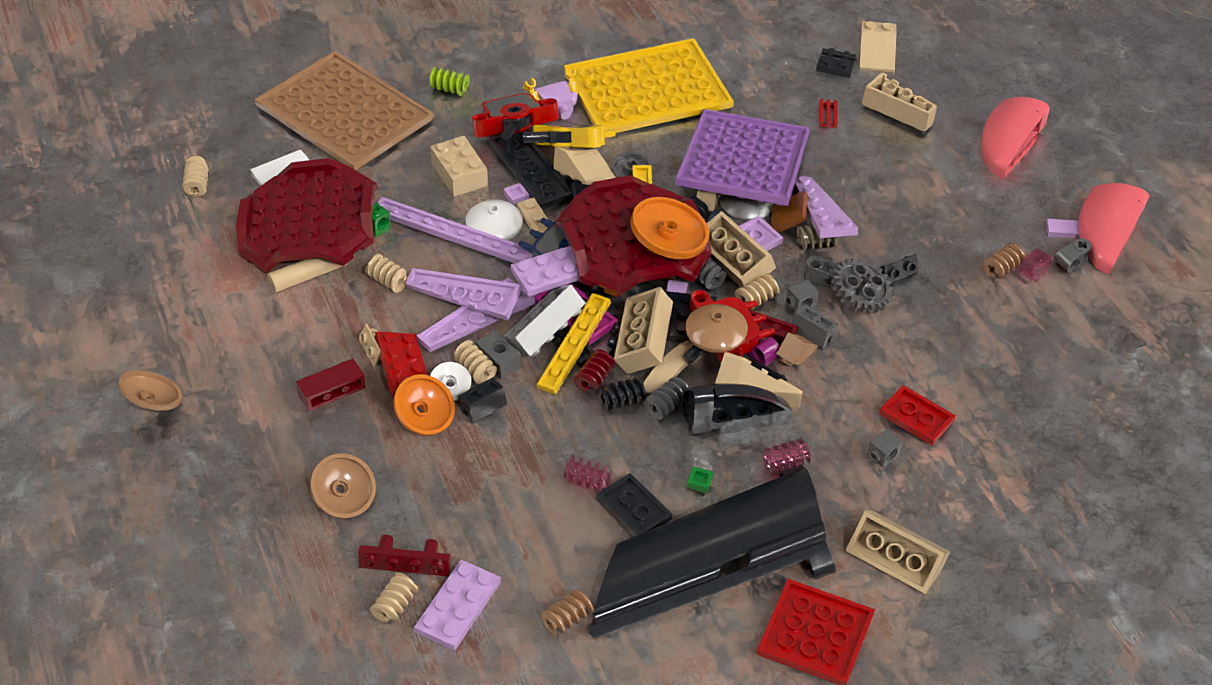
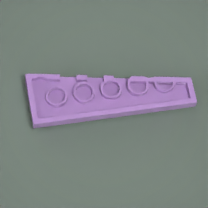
(824, 212)
(479, 294)
(464, 322)

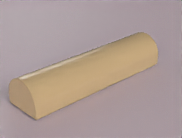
(300, 272)

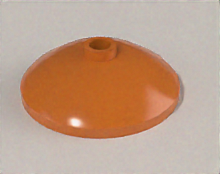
(433, 400)

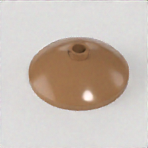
(716, 328)
(149, 390)
(354, 479)

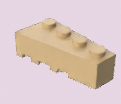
(899, 103)

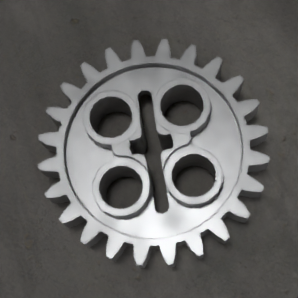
(849, 276)

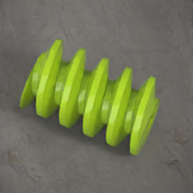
(449, 82)

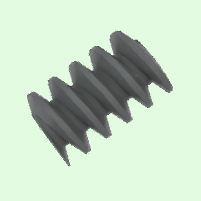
(711, 275)
(666, 398)

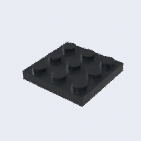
(679, 316)

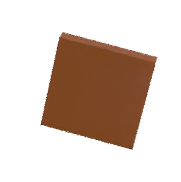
(788, 216)

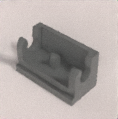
(814, 326)

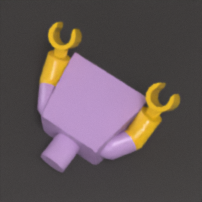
(563, 92)

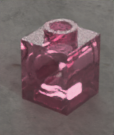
(1036, 265)

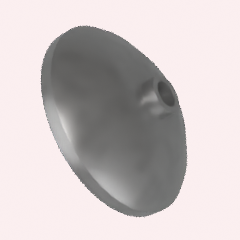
(744, 209)

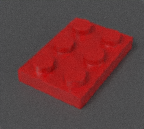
(917, 415)

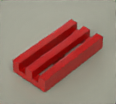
(828, 105)

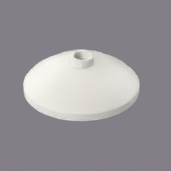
(495, 218)

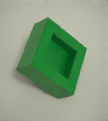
(700, 479)

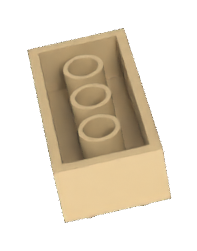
(737, 251)
(643, 330)

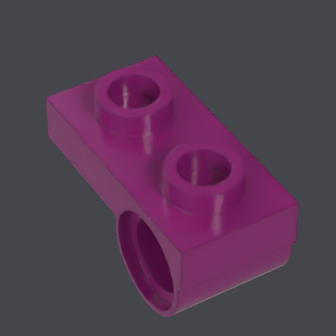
(765, 351)

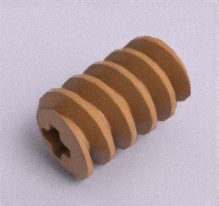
(1003, 261)
(565, 611)

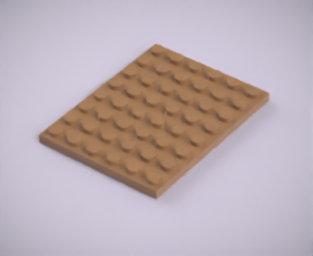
(344, 110)

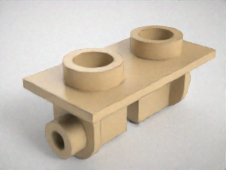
(368, 341)

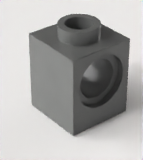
(801, 295)
(885, 448)

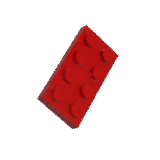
(400, 357)

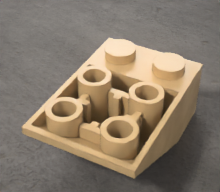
(582, 164)

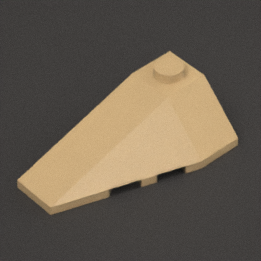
(738, 370)

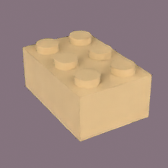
(459, 166)

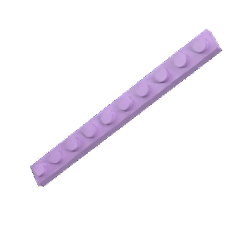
(454, 232)

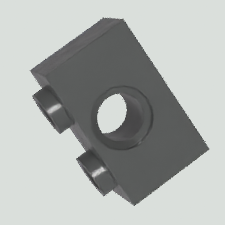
(500, 353)

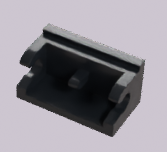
(482, 400)

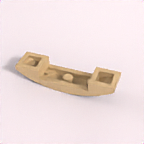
(671, 366)

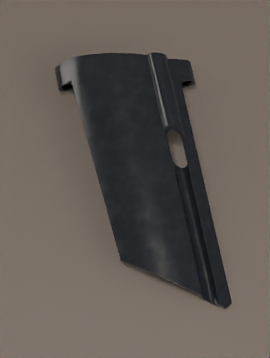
(683, 558)

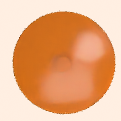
(669, 228)

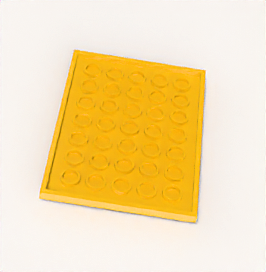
(649, 86)

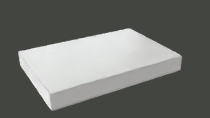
(273, 168)

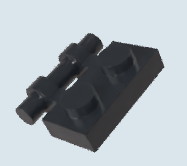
(836, 66)

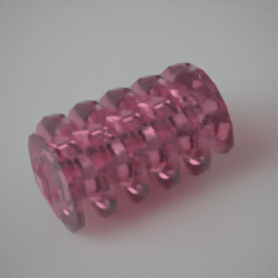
(786, 454)
(587, 475)

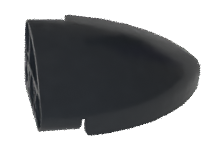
(733, 408)

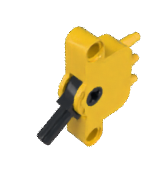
(568, 135)

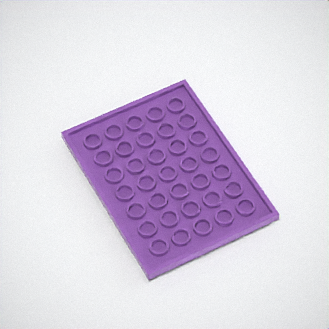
(744, 157)

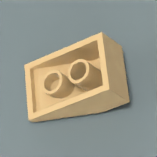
(877, 46)

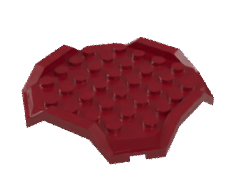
(307, 214)
(604, 242)

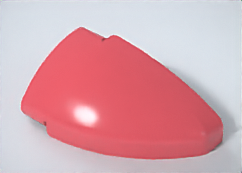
(1012, 132)
(1109, 220)

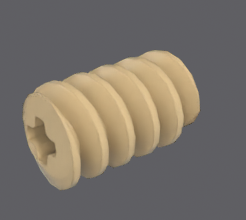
(195, 176)
(387, 273)
(759, 289)
(474, 361)
(394, 598)

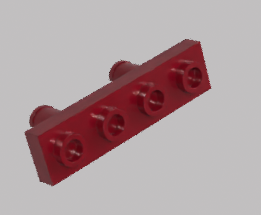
(402, 560)

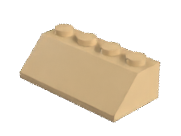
(897, 551)

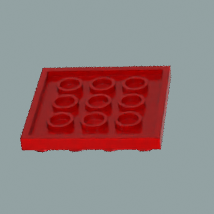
(816, 632)

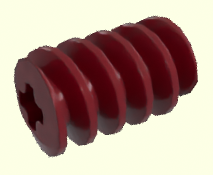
(594, 371)

